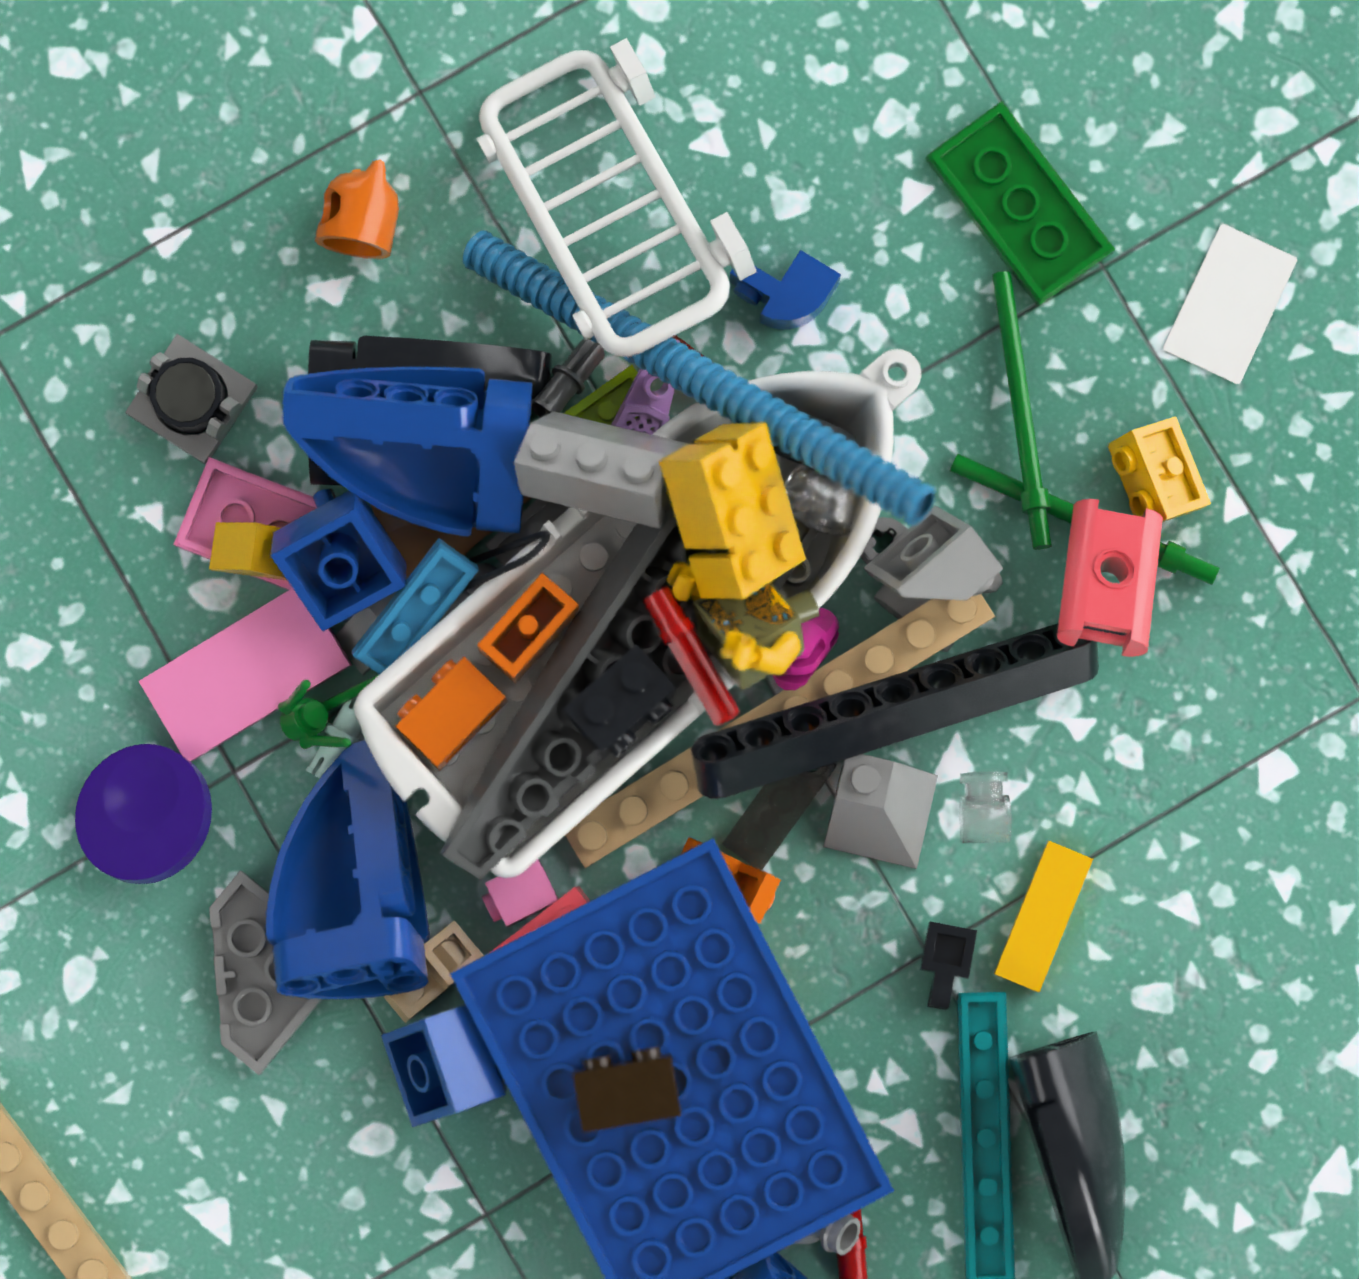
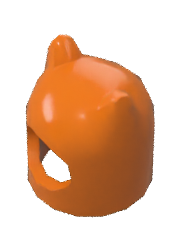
(359, 214)

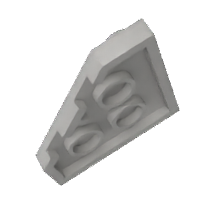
(252, 1012)

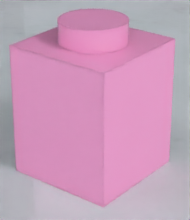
(519, 896)

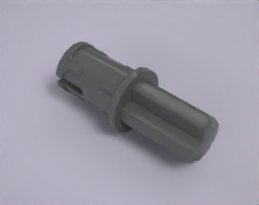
(568, 378)

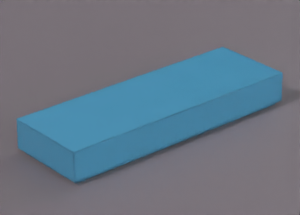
(415, 607)

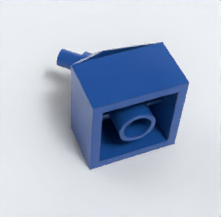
(338, 558)
(442, 1066)

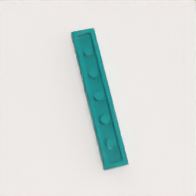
(985, 1135)

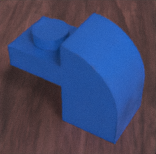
(793, 299)

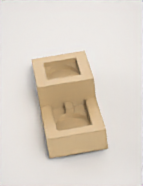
(444, 954)

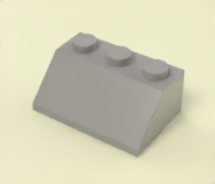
(595, 468)

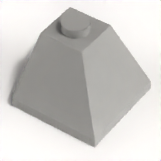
(936, 560)
(880, 810)

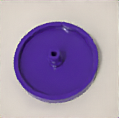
(143, 814)

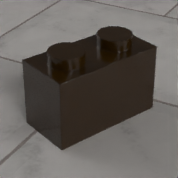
(626, 1090)

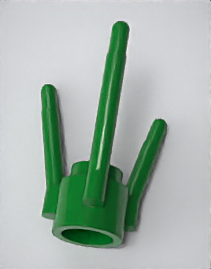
(308, 717)

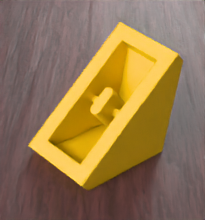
(244, 549)

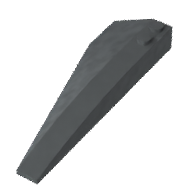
(542, 748)

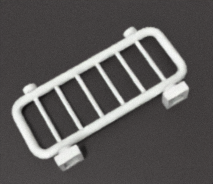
(710, 257)

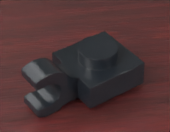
(947, 955)

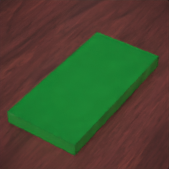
(1020, 204)

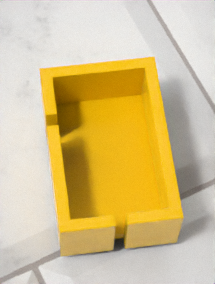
(733, 499)

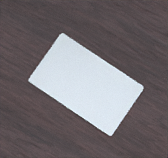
(1230, 303)

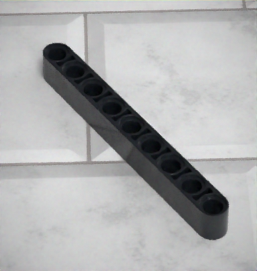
(889, 711)

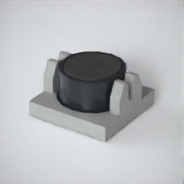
(189, 397)

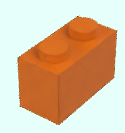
(528, 628)
(450, 711)

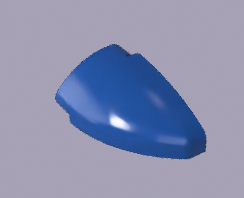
(417, 441)
(349, 890)

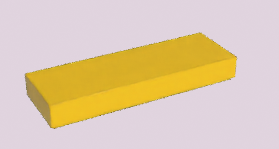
(1043, 916)

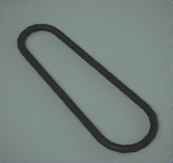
(543, 535)

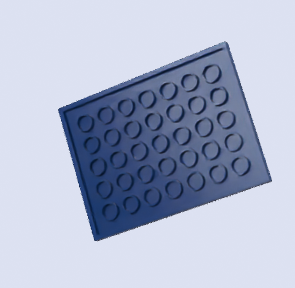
(763, 1122)

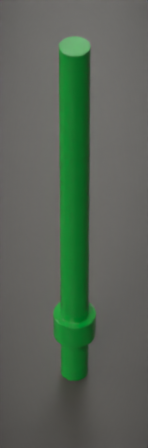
(1034, 498)
(1171, 555)

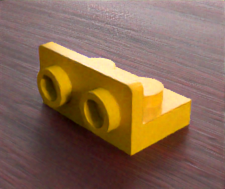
(1158, 470)

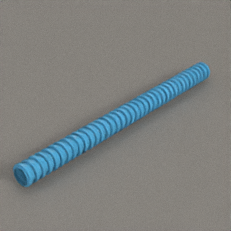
(712, 385)

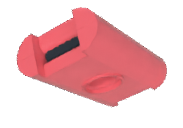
(1103, 609)

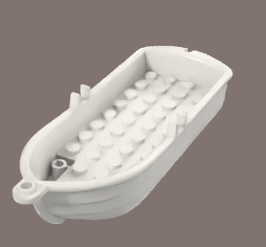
(575, 560)

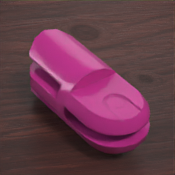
(819, 638)

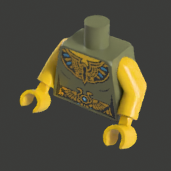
(751, 633)

